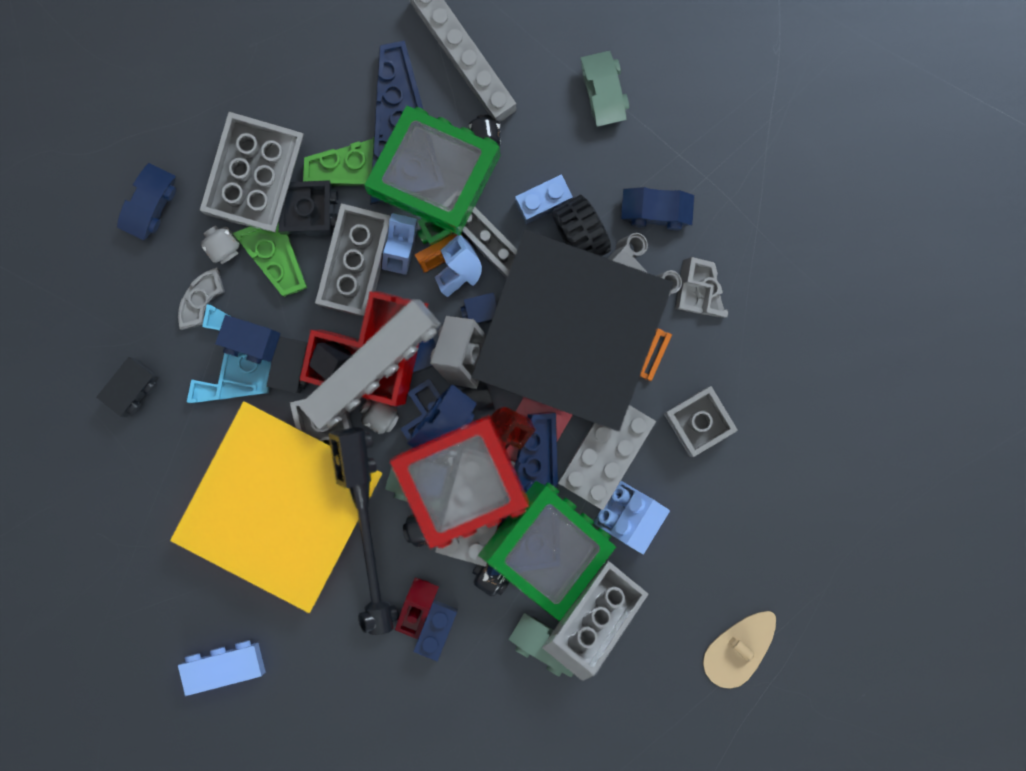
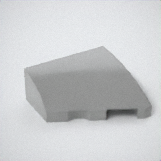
(700, 289)

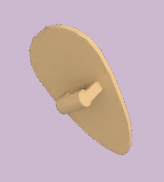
(739, 650)

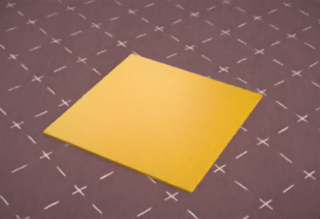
(271, 509)

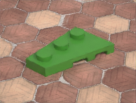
(342, 166)
(274, 257)

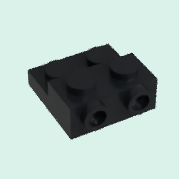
(309, 209)

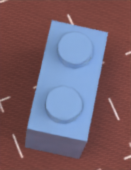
(543, 199)

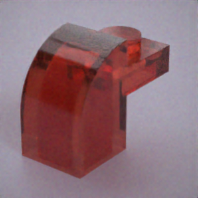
(512, 427)

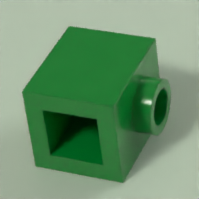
(431, 233)

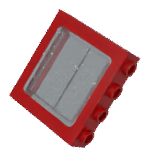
(460, 482)

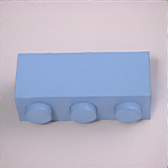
(221, 667)

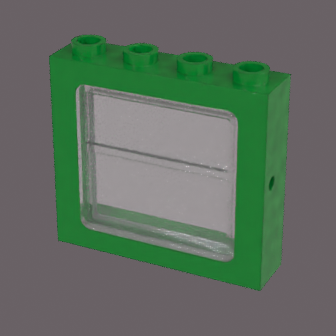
(433, 169)
(548, 550)

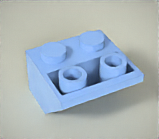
(632, 517)

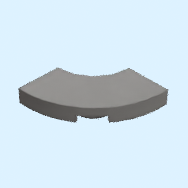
(199, 294)

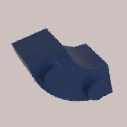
(657, 207)
(143, 211)
(448, 413)

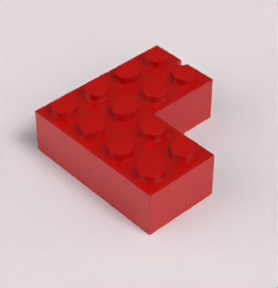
(379, 311)

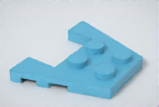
(237, 375)

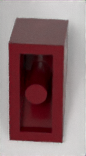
(416, 608)

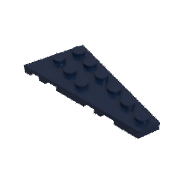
(394, 91)
(537, 458)

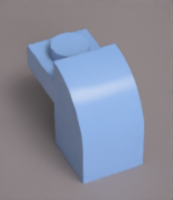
(399, 244)
(462, 266)

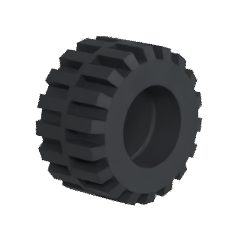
(581, 226)

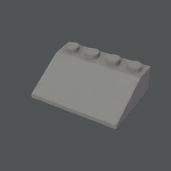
(251, 172)

